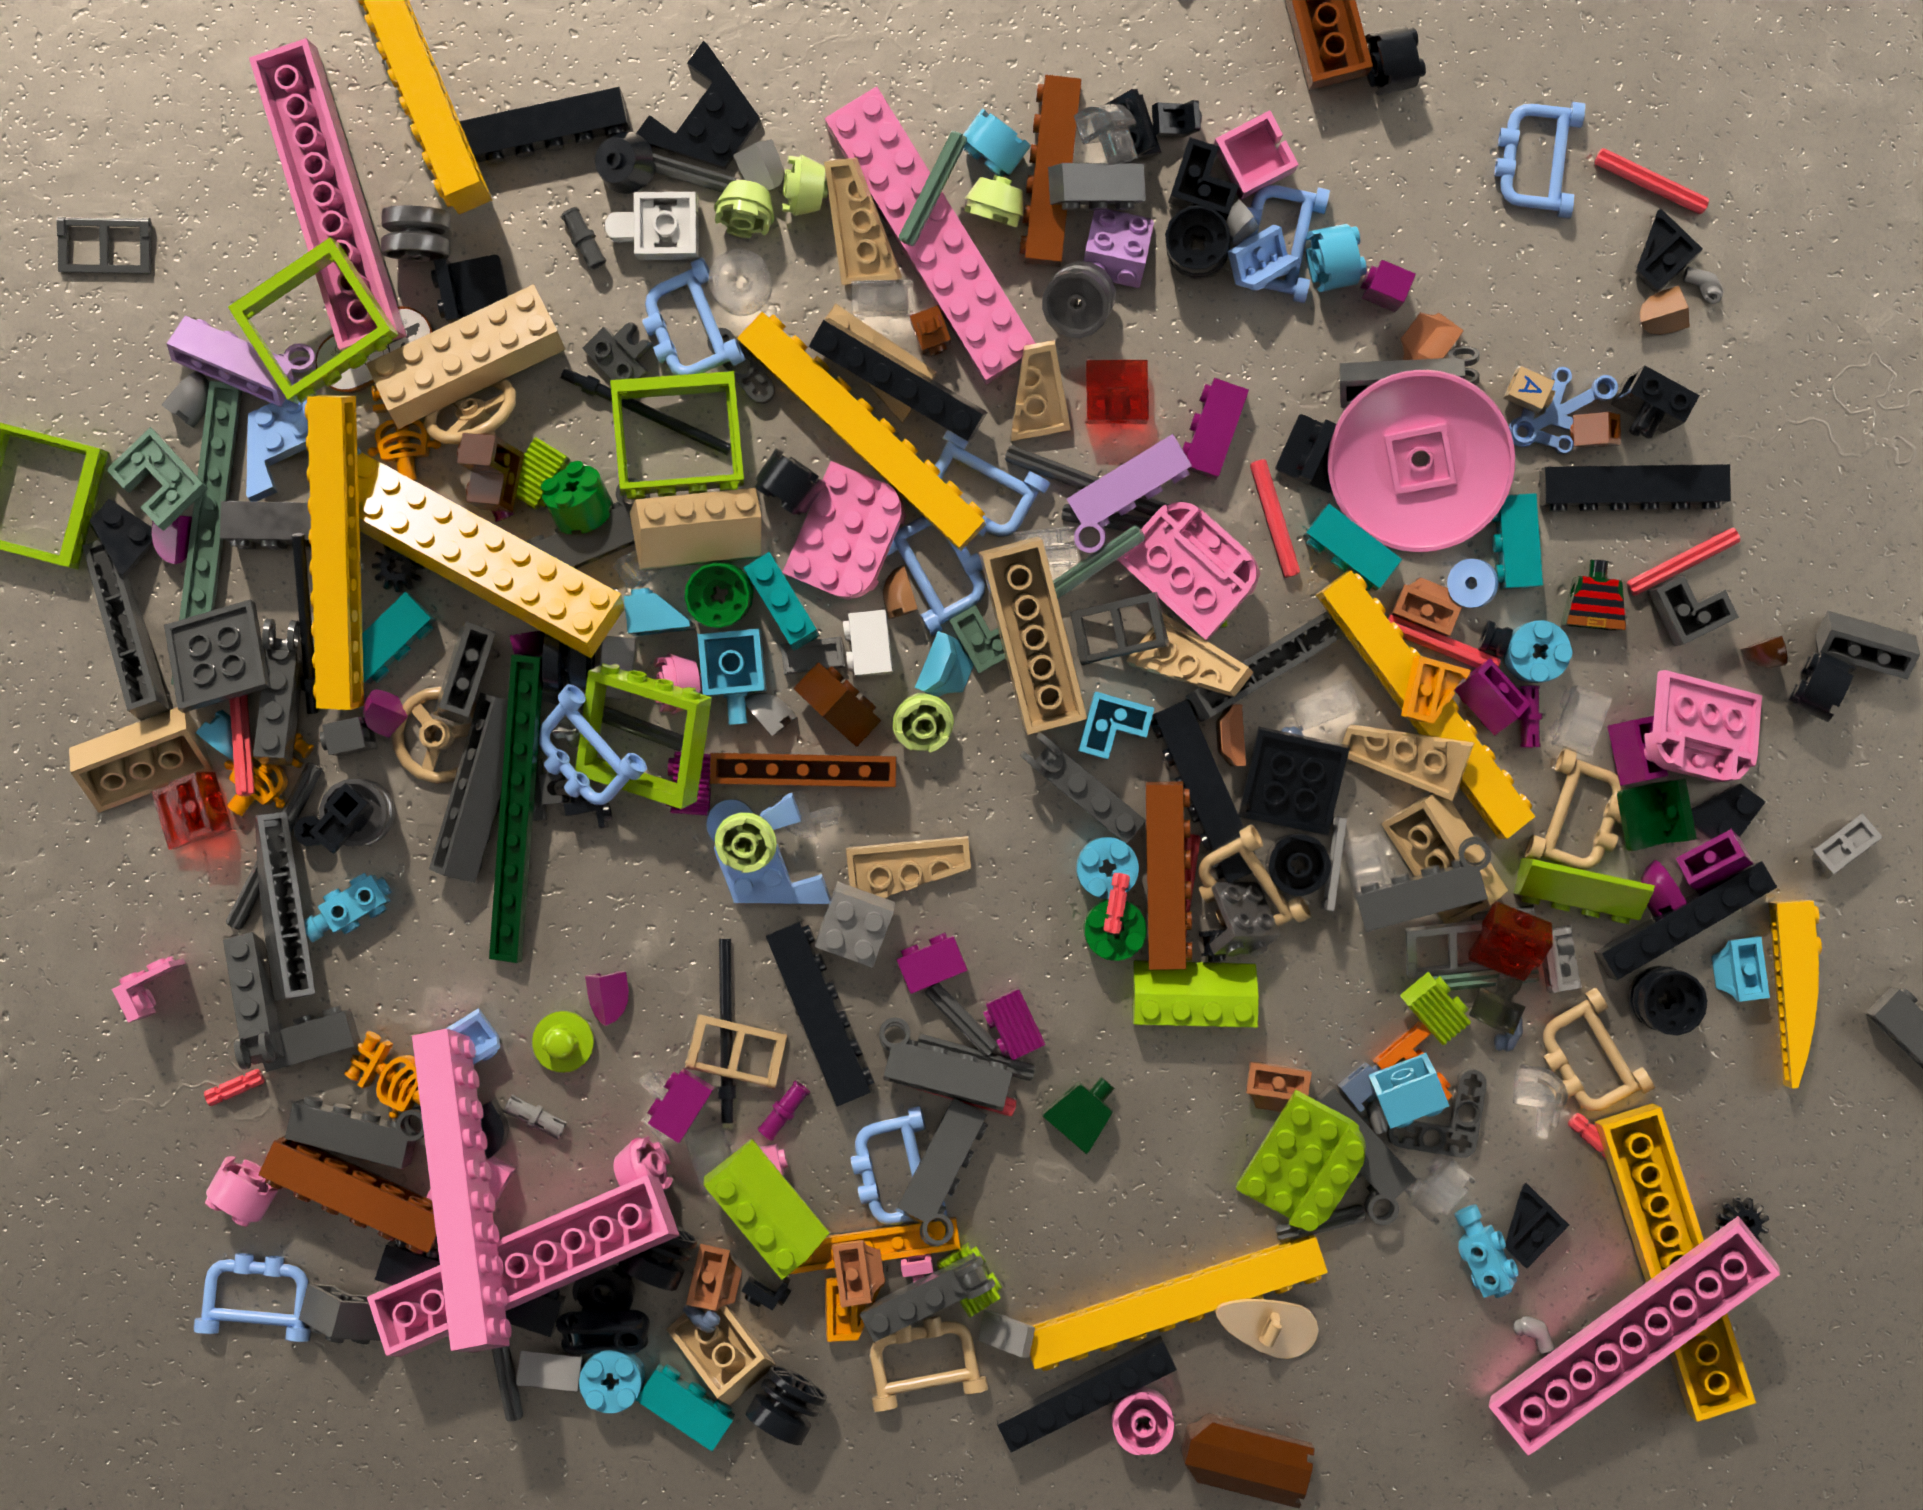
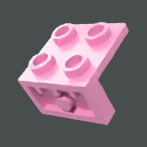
(131, 994)

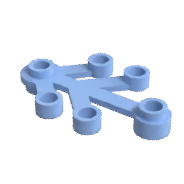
(1556, 413)

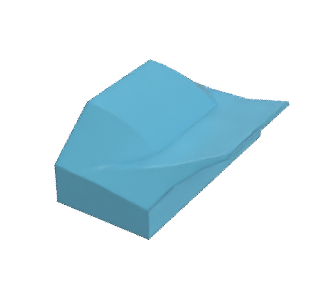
(945, 667)
(1742, 969)

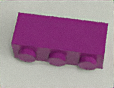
(1214, 427)

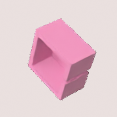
(1251, 155)

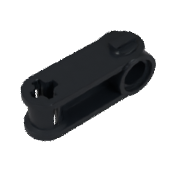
(603, 1331)

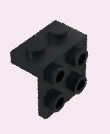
(468, 285)

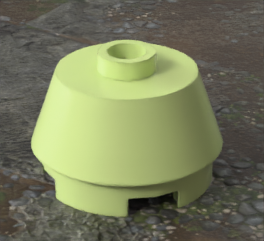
(804, 185)
(996, 200)
(745, 209)
(923, 722)
(745, 842)

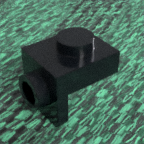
(1176, 119)
(581, 805)
(759, 1294)

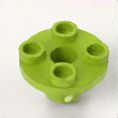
(563, 1041)

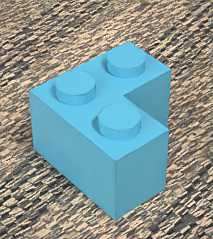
(1110, 715)

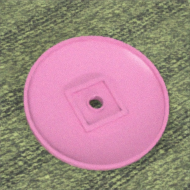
(1430, 503)

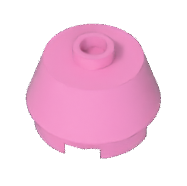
(681, 672)
(642, 1158)

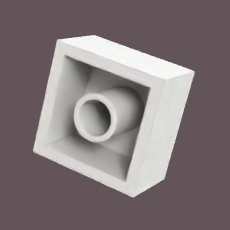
(869, 643)

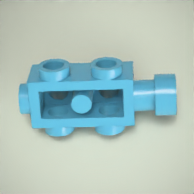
(352, 905)
(1493, 1260)

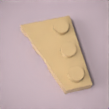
(1040, 394)

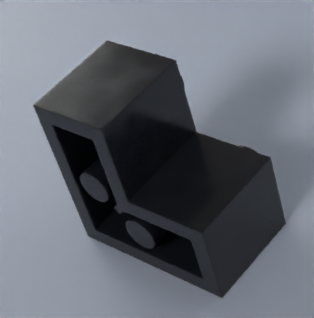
(1195, 186)

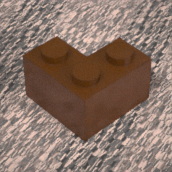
(494, 471)
(838, 703)

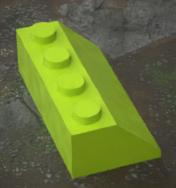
(1582, 889)
(1196, 995)
(766, 1208)

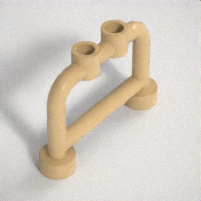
(1604, 838)
(1245, 845)
(1557, 1060)
(932, 1328)

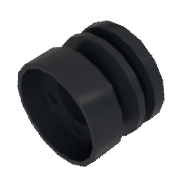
(1197, 224)
(1679, 1012)
(657, 1264)
(783, 1410)

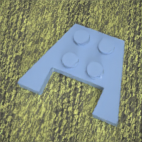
(272, 437)
(772, 881)

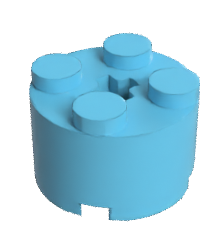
(995, 143)
(1335, 257)
(1555, 652)
(1092, 858)
(599, 1391)

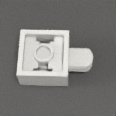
(658, 228)

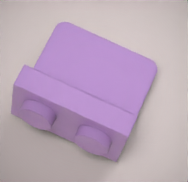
(1119, 245)

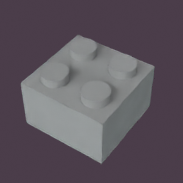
(855, 924)

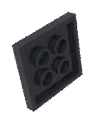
(1293, 780)

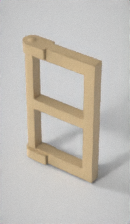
(692, 1064)

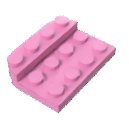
(846, 534)
(1193, 566)
(1703, 728)

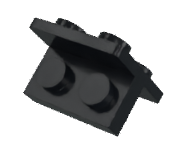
(1142, 132)
(1307, 452)

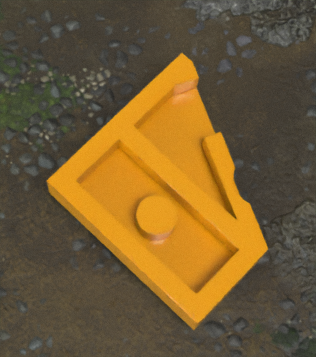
(1430, 688)
(842, 1322)

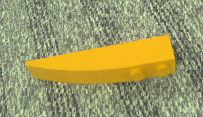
(1796, 981)

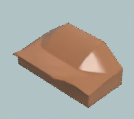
(1429, 337)
(1427, 606)
(1231, 735)
(1274, 1084)
(857, 1272)
(713, 1279)

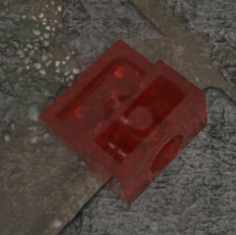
(1117, 405)
(191, 809)
(1512, 941)

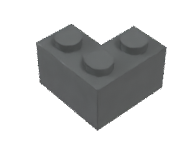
(1687, 618)
(338, 1314)

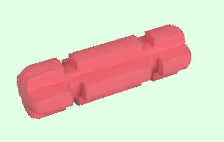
(1116, 903)
(234, 1087)
(1588, 1131)

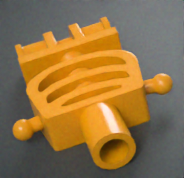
(404, 459)
(240, 804)
(402, 1091)

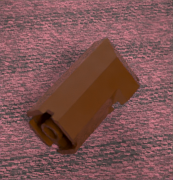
(1247, 1460)

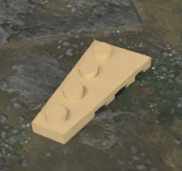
(858, 231)
(855, 325)
(1192, 661)
(1414, 758)
(905, 865)

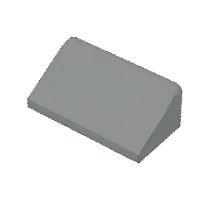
(618, 651)

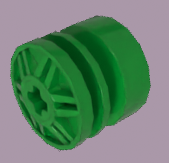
(702, 587)

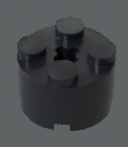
(1394, 60)
(789, 482)
(1823, 685)
(1312, 854)

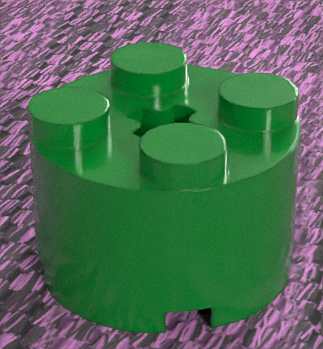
(577, 498)
(1105, 944)

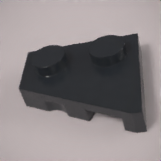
(1665, 252)
(122, 536)
(1727, 811)
(1532, 1227)

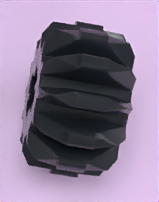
(392, 577)
(1746, 1210)

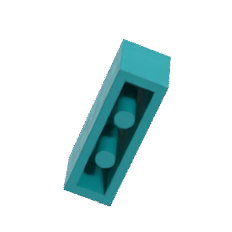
(1518, 543)
(1351, 547)
(781, 601)
(392, 635)
(686, 1406)

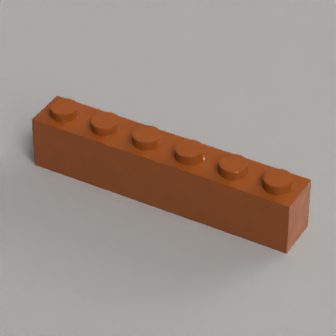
(1055, 146)
(803, 770)
(1167, 875)

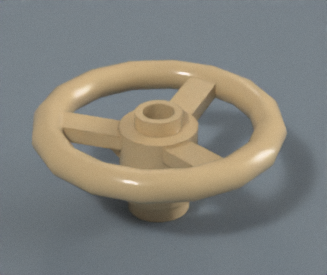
(475, 415)
(427, 738)

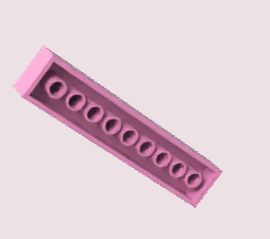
(323, 183)
(944, 251)
(461, 1191)
(535, 1260)
(1634, 1335)

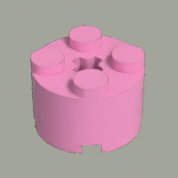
(240, 1191)
(1143, 1438)

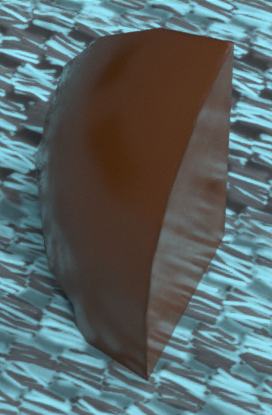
(1767, 653)

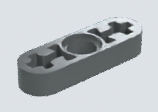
(762, 378)

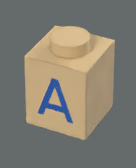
(1530, 390)

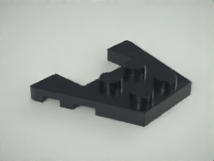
(717, 122)

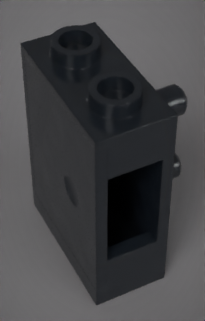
(1654, 402)

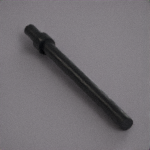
(592, 386)
(305, 620)
(727, 1090)

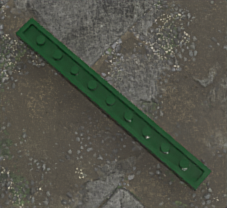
(516, 808)

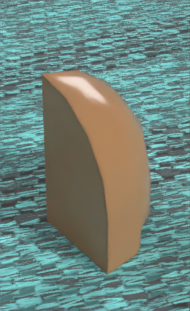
(1665, 312)
(898, 594)

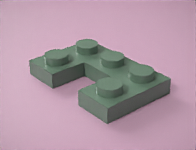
(178, 481)
(979, 642)

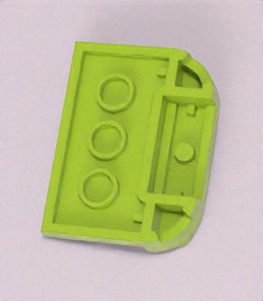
(1305, 1162)

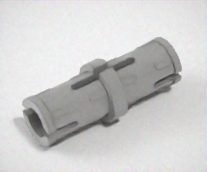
(535, 1117)

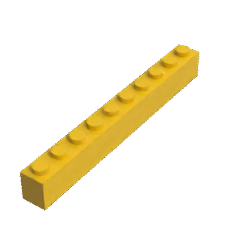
(862, 431)
(335, 551)
(1391, 662)
(1175, 1301)

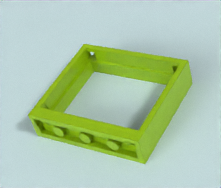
(287, 280)
(668, 387)
(84, 499)
(662, 690)

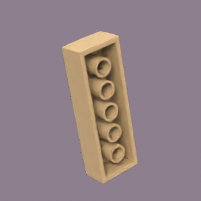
(465, 356)
(1033, 635)

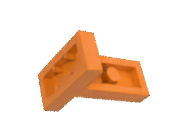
(1403, 1049)

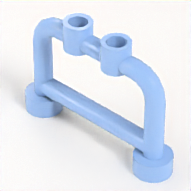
(1509, 138)
(1311, 203)
(655, 324)
(1029, 488)
(971, 564)
(628, 768)
(863, 1164)
(244, 1264)

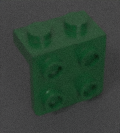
(1656, 814)

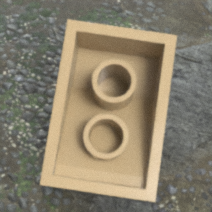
(727, 1358)

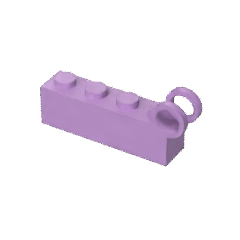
(234, 360)
(1125, 485)

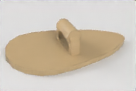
(1270, 1326)

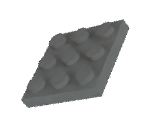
(216, 656)

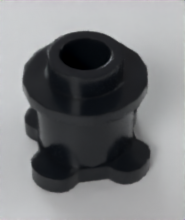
(1208, 937)

